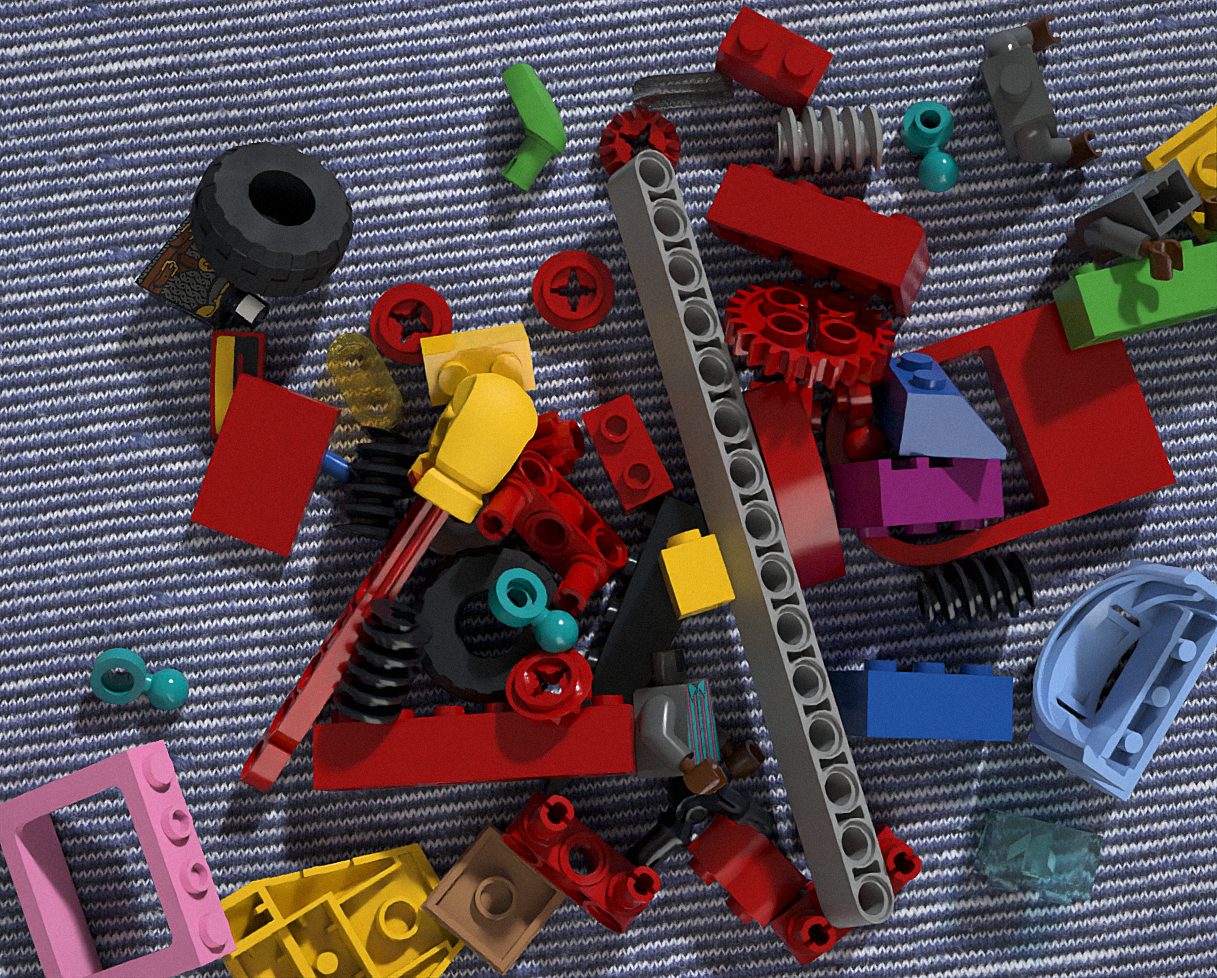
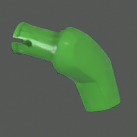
(541, 123)

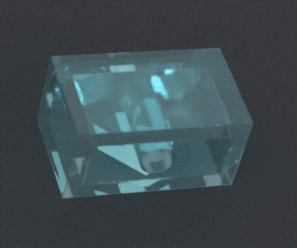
(1038, 855)

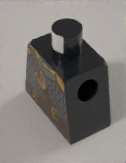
(189, 285)

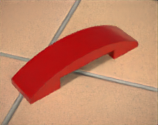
(796, 481)

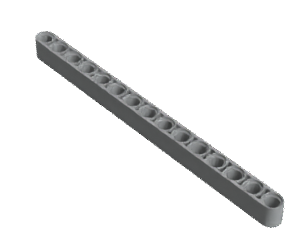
(751, 539)

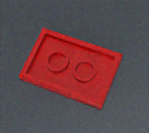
(265, 464)

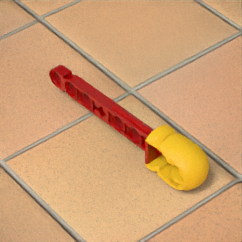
(465, 458)

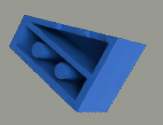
(924, 702)

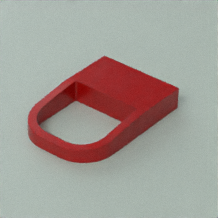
(1070, 418)

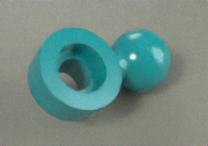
(937, 169)
(554, 629)
(165, 688)

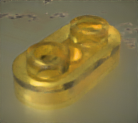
(365, 384)

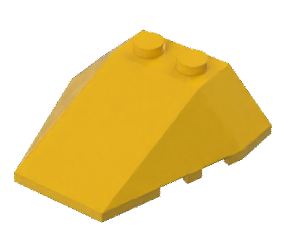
(341, 921)

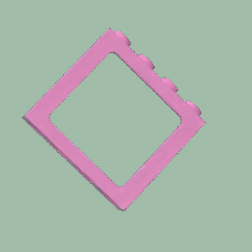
(170, 850)

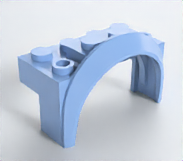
(1089, 639)

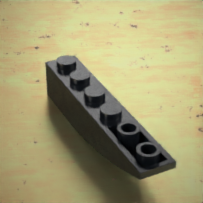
(645, 617)

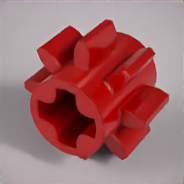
(558, 442)

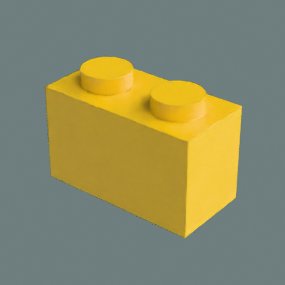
(478, 351)
(694, 574)

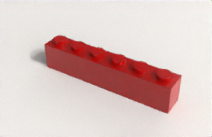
(473, 747)

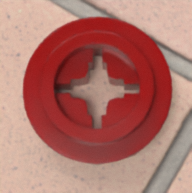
(631, 125)
(555, 276)
(403, 302)
(566, 669)

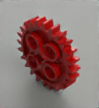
(843, 337)

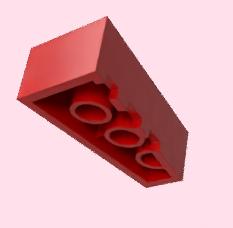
(822, 235)

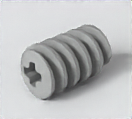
(828, 138)

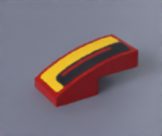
(231, 355)

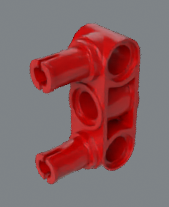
(556, 526)
(612, 887)
(801, 920)

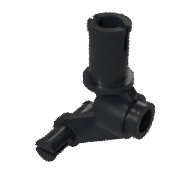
(691, 809)

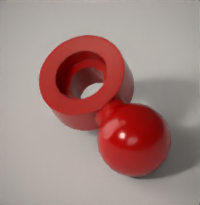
(862, 438)

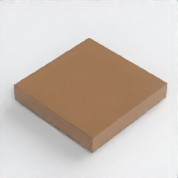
(493, 901)

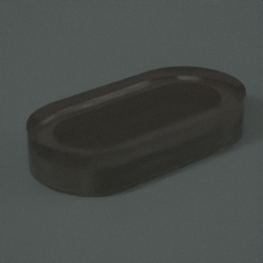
(682, 91)

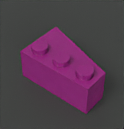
(917, 494)

